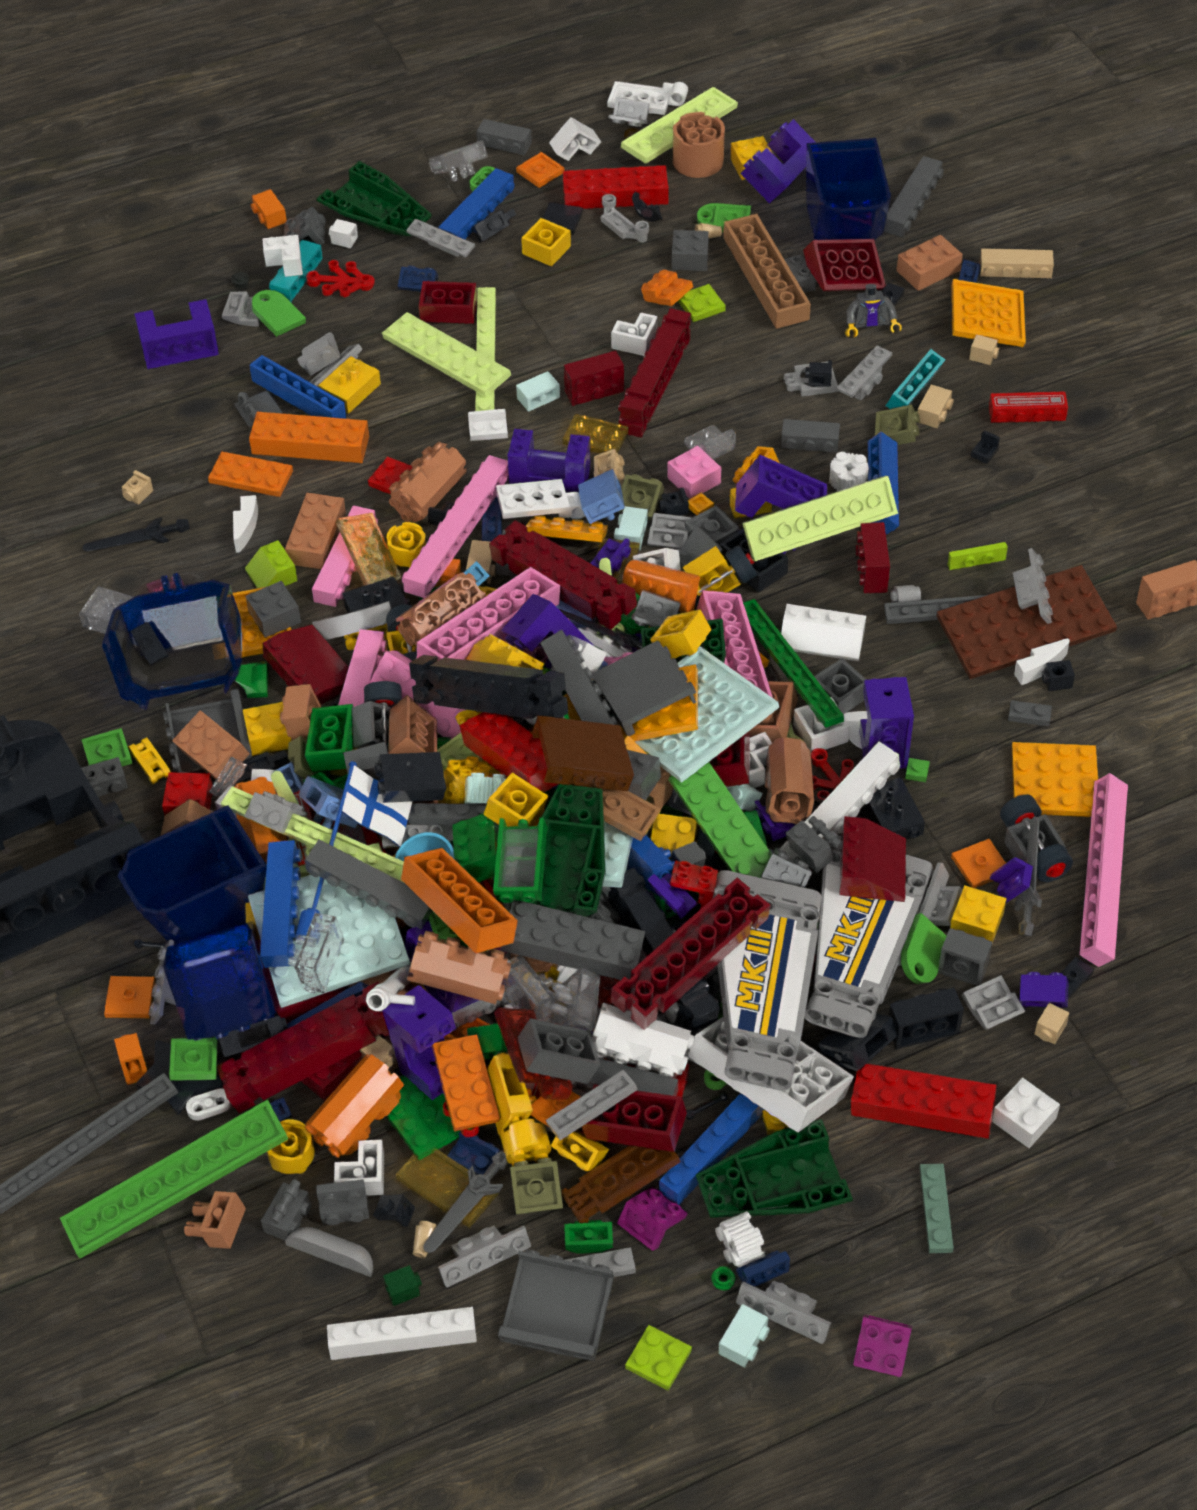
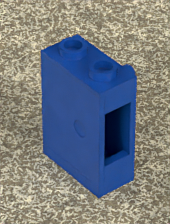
(649, 860)

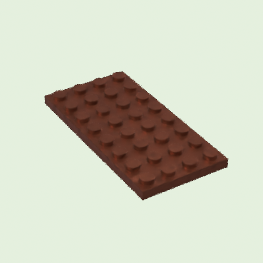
(997, 632)

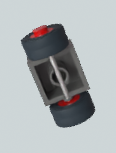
(372, 716)
(1053, 857)

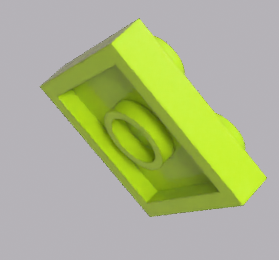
(702, 303)
(658, 1357)

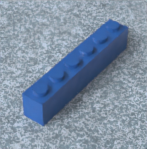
(479, 204)
(295, 389)
(884, 462)
(280, 903)
(710, 1148)

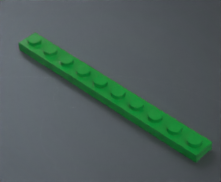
(792, 666)

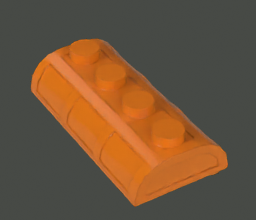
(664, 582)

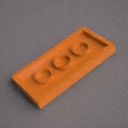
(250, 474)
(465, 1082)

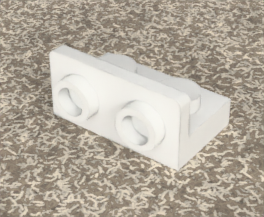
(487, 424)

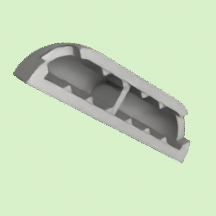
(331, 1249)

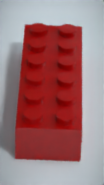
(588, 186)
(506, 747)
(924, 1100)

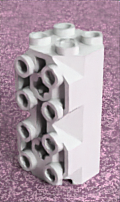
(655, 1049)

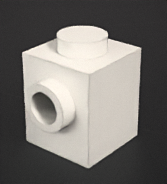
(343, 233)

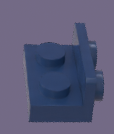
(412, 277)
(474, 1152)
(764, 1268)

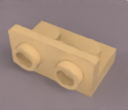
(607, 461)

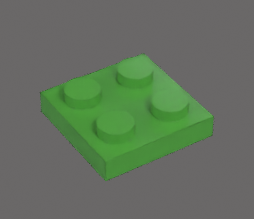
(106, 747)
(193, 1059)

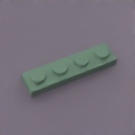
(936, 1208)

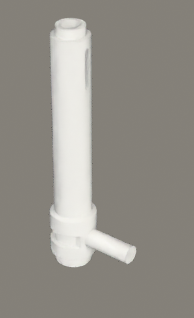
(388, 991)

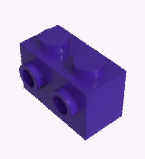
(1040, 990)

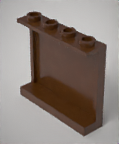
(584, 753)

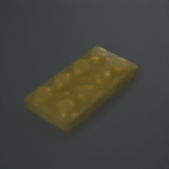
(367, 548)
(441, 1182)

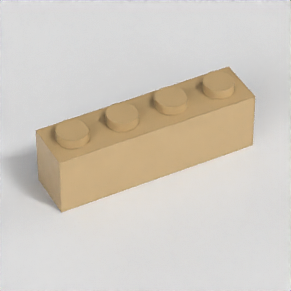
(1016, 263)

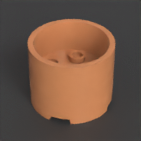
(698, 145)

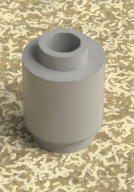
(905, 593)

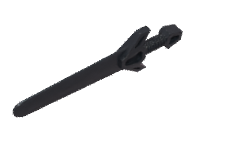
(153, 531)
(624, 639)

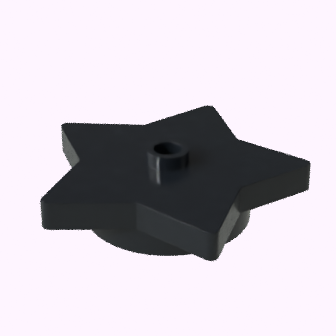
(185, 1088)

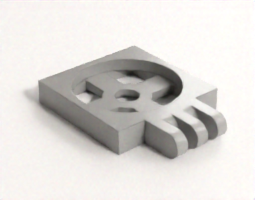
(795, 382)

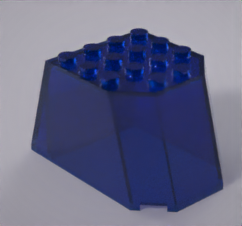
(846, 189)
(195, 877)
(219, 982)

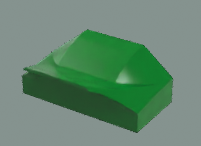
(254, 679)
(588, 1237)

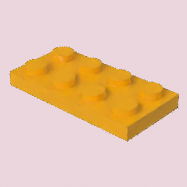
(572, 529)

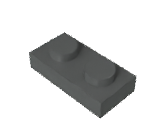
(1030, 713)

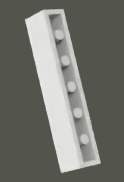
(401, 1333)

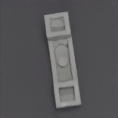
(353, 621)

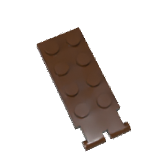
(617, 1180)

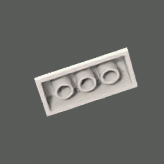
(824, 632)

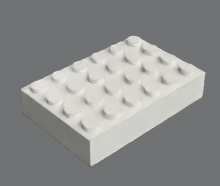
(814, 1087)

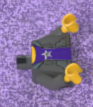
(870, 310)

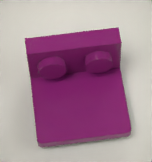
(650, 1216)
(882, 1345)

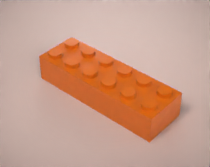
(309, 437)
(459, 900)

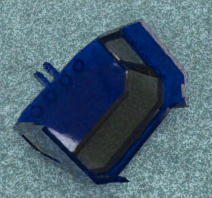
(196, 628)

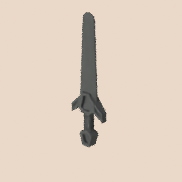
(1030, 896)
(478, 1187)

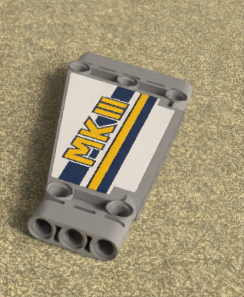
(859, 948)
(768, 983)

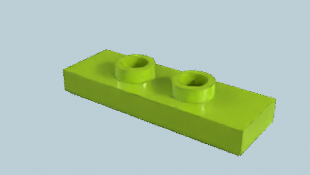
(977, 556)

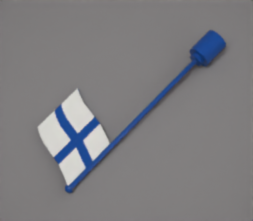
(366, 807)

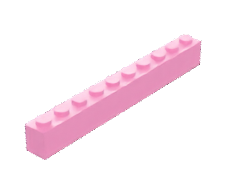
(455, 527)
(1104, 870)

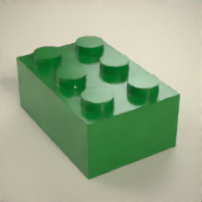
(329, 737)
(476, 846)

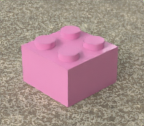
(694, 472)

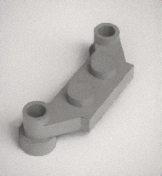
(620, 224)

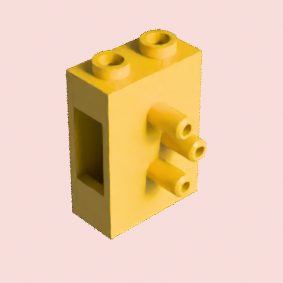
(351, 382)
(511, 1097)

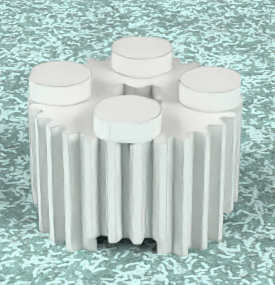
(848, 470)
(740, 1240)

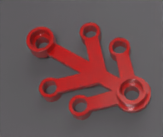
(360, 281)
(822, 754)

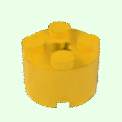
(405, 543)
(525, 1141)
(296, 1152)

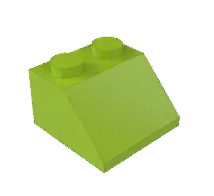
(271, 566)

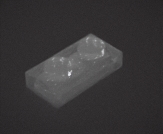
(230, 774)

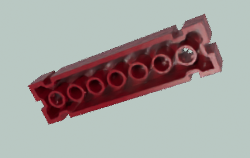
(655, 372)
(580, 582)
(690, 953)
(301, 1050)

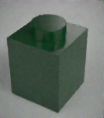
(402, 1285)

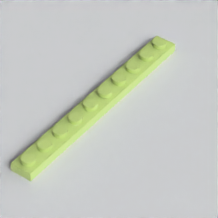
(486, 337)
(309, 833)

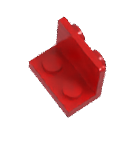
(696, 879)

